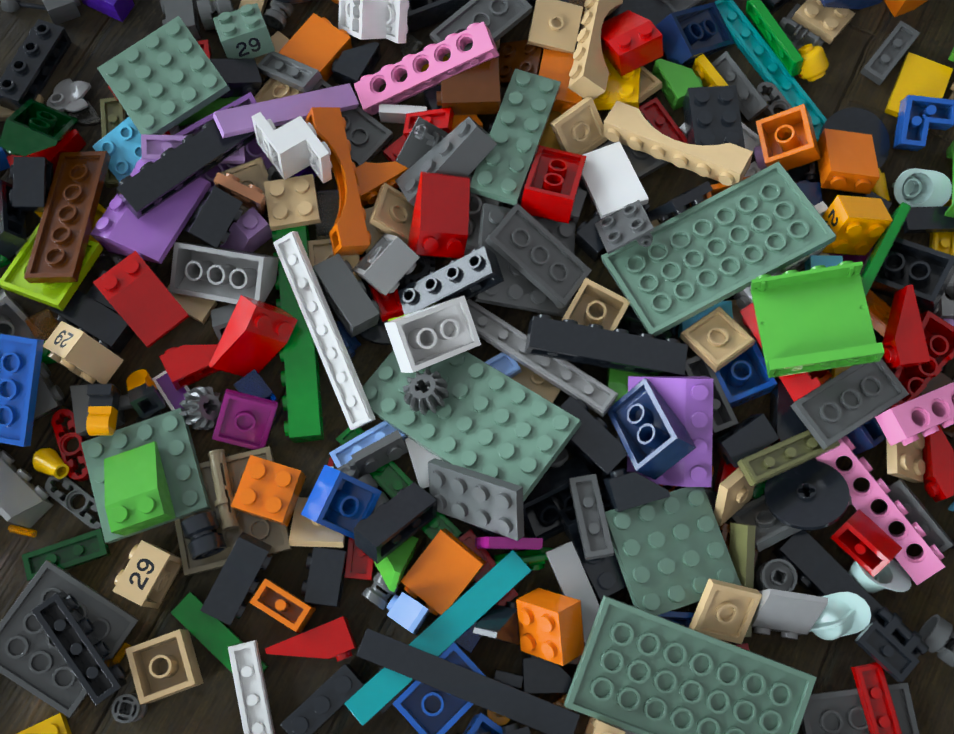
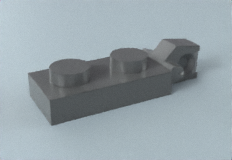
(375, 455)

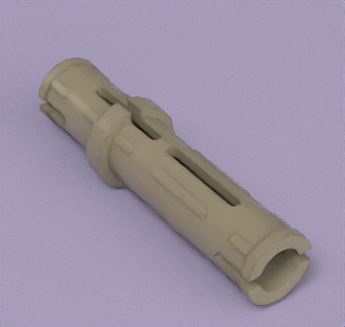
(222, 490)

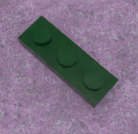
(68, 553)

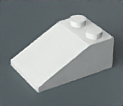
(432, 334)

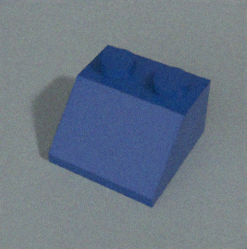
(340, 501)

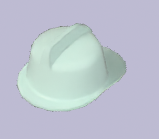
(922, 188)
(890, 577)
(842, 616)

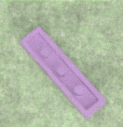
(155, 145)

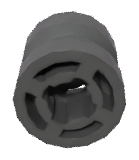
(277, 14)
(375, 595)
(133, 707)

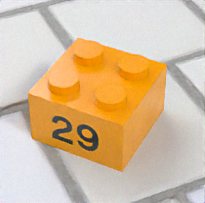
(856, 223)

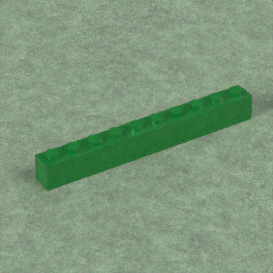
(300, 361)

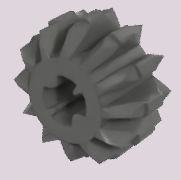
(418, 397)
(201, 407)

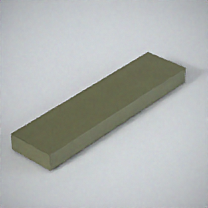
(111, 116)
(781, 457)
(742, 555)

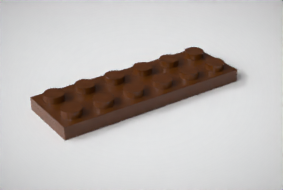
(68, 217)

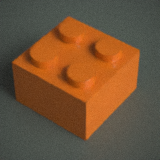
(788, 138)
(268, 490)
(550, 626)

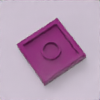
(244, 420)
(508, 543)

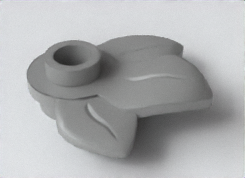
(69, 96)

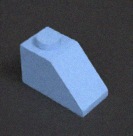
(407, 612)

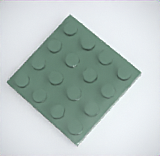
(163, 78)
(177, 458)
(670, 550)

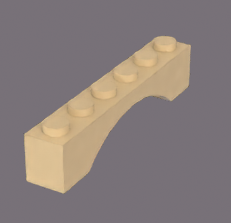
(589, 69)
(719, 162)

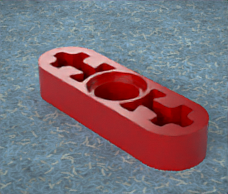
(62, 441)

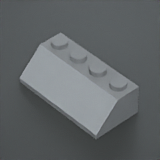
(221, 273)
(19, 498)

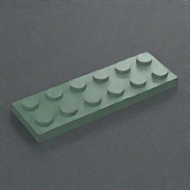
(517, 135)

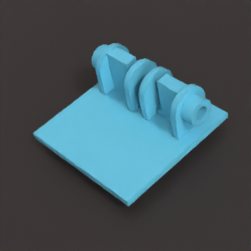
(124, 148)

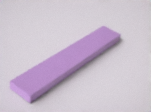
(284, 109)

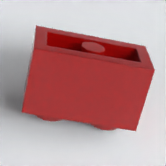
(866, 543)

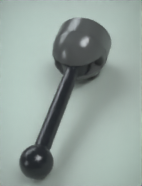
(14, 5)

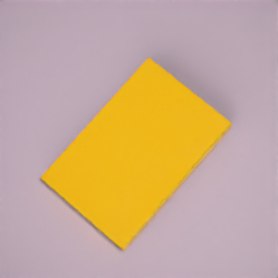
(919, 78)

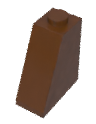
(472, 90)

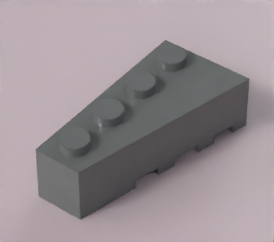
(454, 155)

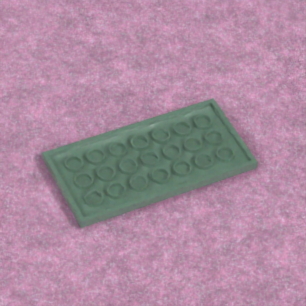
(718, 249)
(486, 420)
(680, 681)

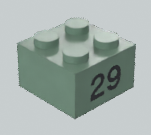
(243, 33)

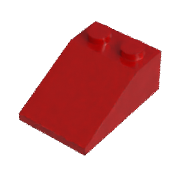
(630, 42)
(553, 184)
(440, 216)
(141, 299)
(252, 337)

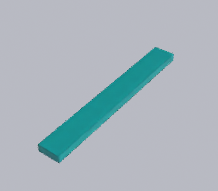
(765, 60)
(441, 634)

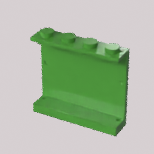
(814, 319)

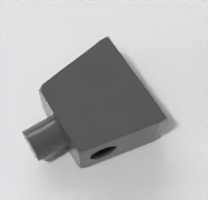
(80, 404)

